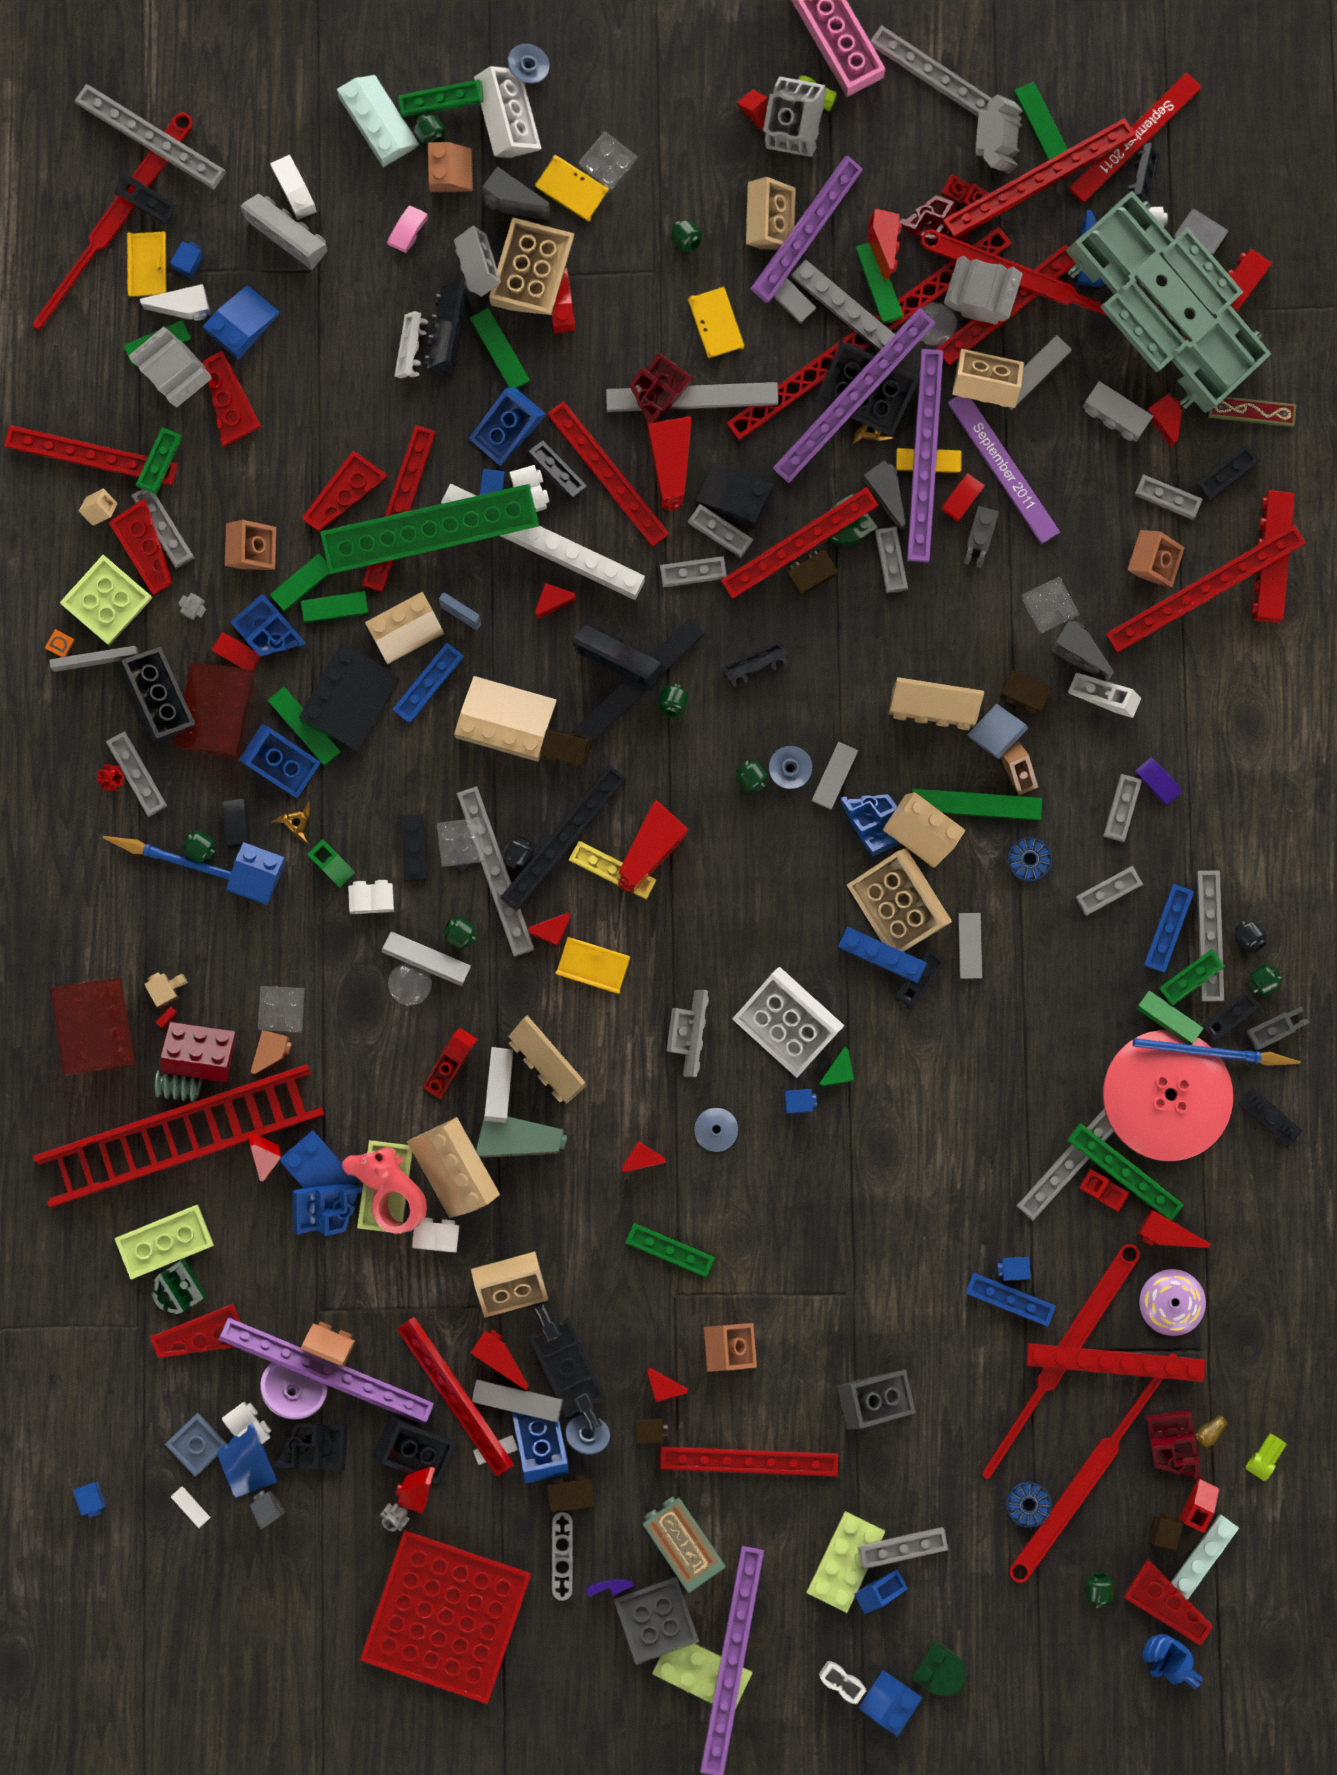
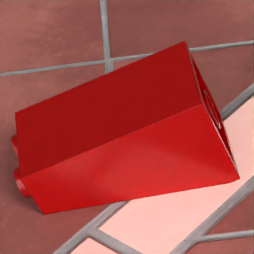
(670, 451)
(653, 844)

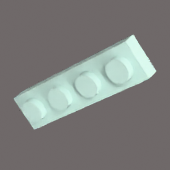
(1204, 1555)

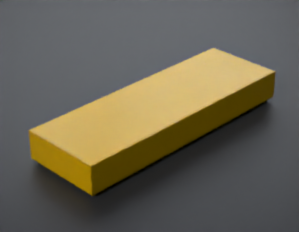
(946, 460)

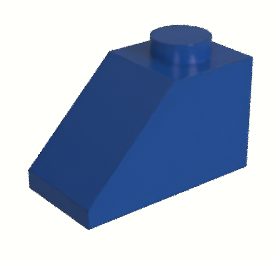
(880, 1591)

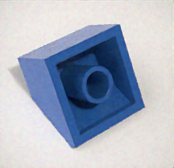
(255, 873)
(890, 1702)

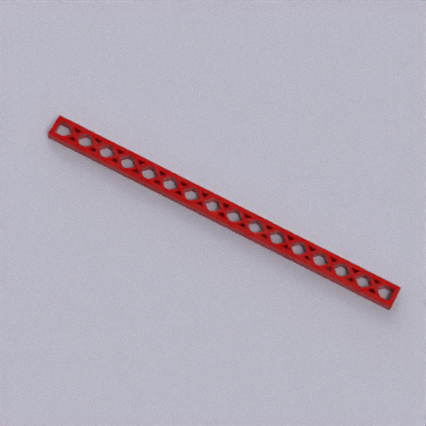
(827, 354)

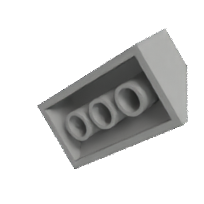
(284, 231)

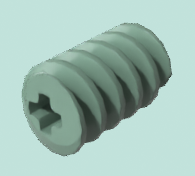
(177, 1087)

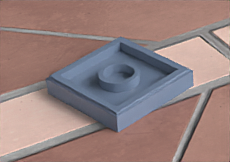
(460, 611)
(997, 731)
(196, 1444)

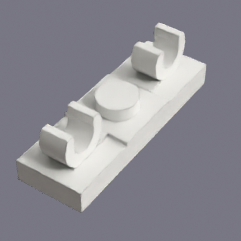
(409, 345)

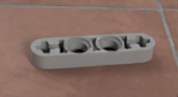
(558, 1555)

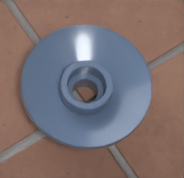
(532, 57)
(790, 756)
(711, 1140)
(578, 1429)

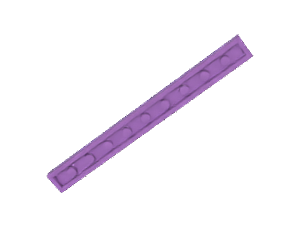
(854, 395)
(925, 455)
(326, 1372)
(732, 1661)

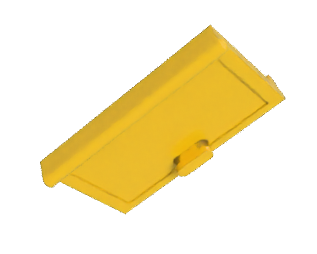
(570, 189)
(144, 257)
(720, 328)
(590, 966)

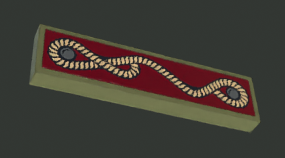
(1254, 411)

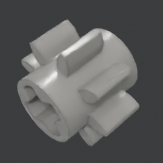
(192, 606)
(394, 1517)

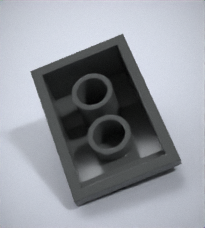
(513, 197)
(1079, 649)
(876, 1399)

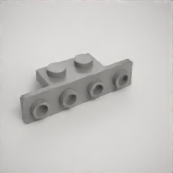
(687, 1031)

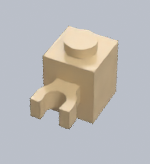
(162, 989)

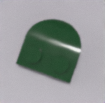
(854, 532)
(177, 1289)
(941, 1672)

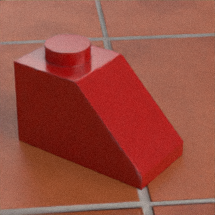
(1167, 418)
(415, 1490)

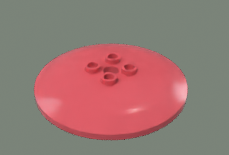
(1147, 1119)

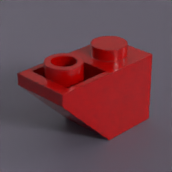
(1200, 1506)

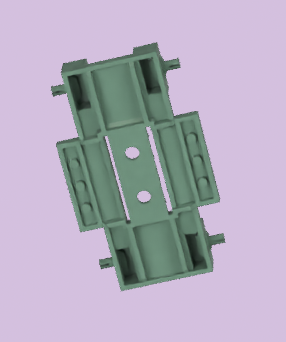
(1134, 243)

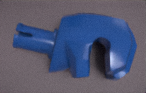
(1170, 1660)

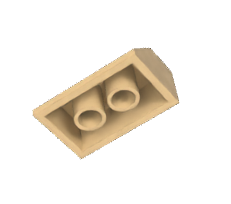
(769, 213)
(988, 378)
(404, 628)
(923, 829)
(509, 1284)

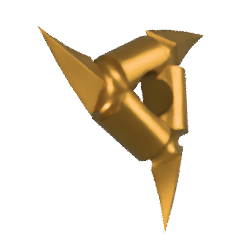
(863, 433)
(296, 830)

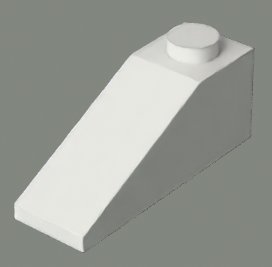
(293, 187)
(183, 303)
(1105, 694)

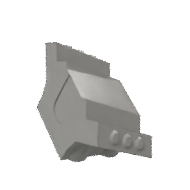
(794, 116)
(998, 133)
(983, 290)
(170, 366)

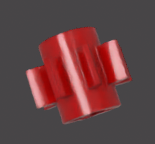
(110, 777)

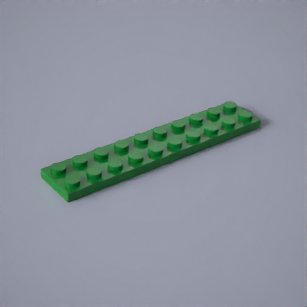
(430, 529)

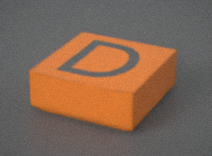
(59, 644)

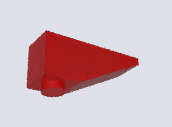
(563, 310)
(1162, 1231)
(496, 1354)

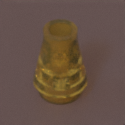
(1210, 1432)

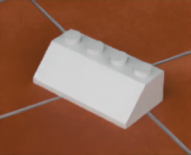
(507, 113)

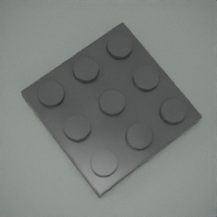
(656, 1620)

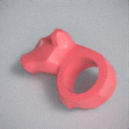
(382, 1174)

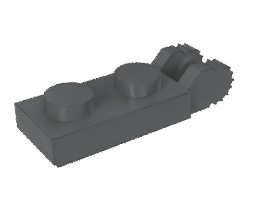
(981, 534)
(1275, 1029)

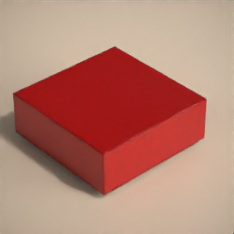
(169, 1016)

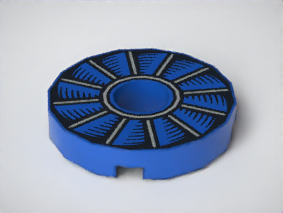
(1041, 854)
(1038, 1513)

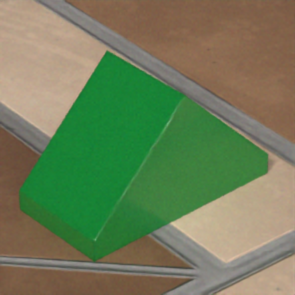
(839, 1071)

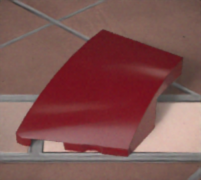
(931, 218)
(659, 387)
(1174, 1443)

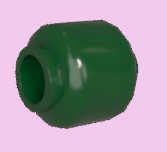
(429, 129)
(686, 235)
(673, 700)
(751, 776)
(198, 846)
(459, 933)
(1265, 979)
(1099, 1590)

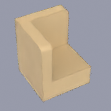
(98, 507)

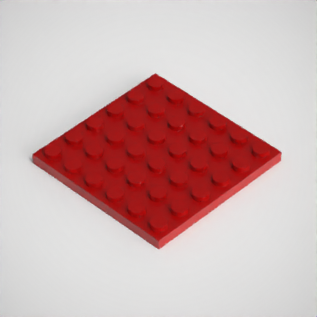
(445, 1616)

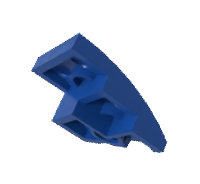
(265, 628)
(869, 818)
(324, 1208)
(246, 1463)

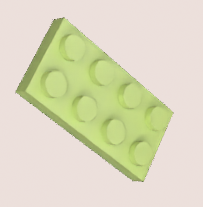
(396, 1201)
(164, 1242)
(840, 1567)
(695, 1671)

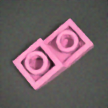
(406, 229)

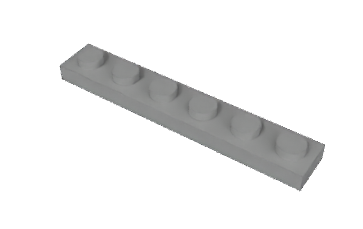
(842, 305)
(1210, 929)

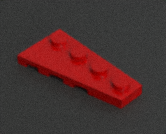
(230, 402)
(345, 489)
(141, 542)
(196, 1334)
(1165, 1602)

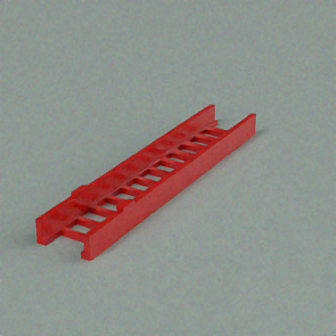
(184, 1111)

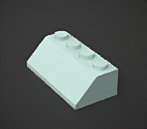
(377, 118)

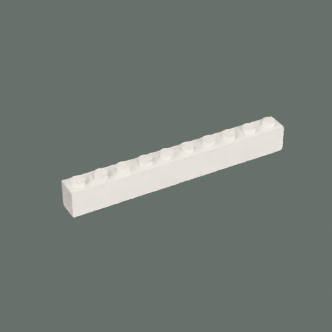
(569, 554)

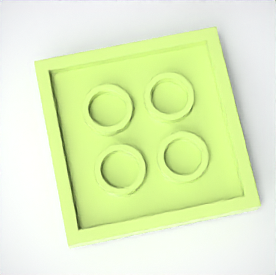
(106, 600)

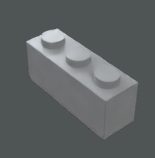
(477, 261)
(1117, 412)

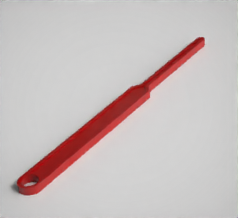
(113, 219)
(1030, 280)
(1075, 1338)
(1078, 1489)

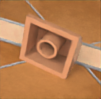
(449, 167)
(250, 545)
(1156, 558)
(328, 1344)
(730, 1347)

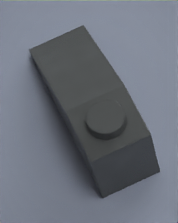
(885, 487)
(266, 1508)

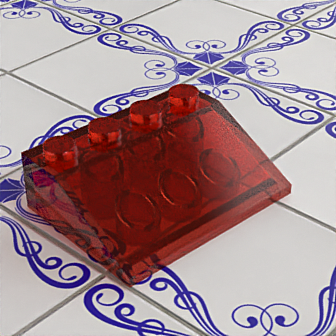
(219, 706)
(92, 1026)

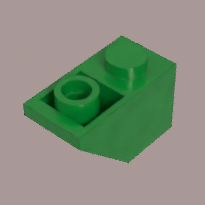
(331, 863)

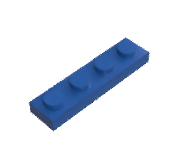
(428, 683)
(1168, 928)
(882, 955)
(1010, 1299)

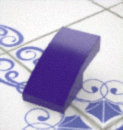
(1159, 781)
(615, 1586)

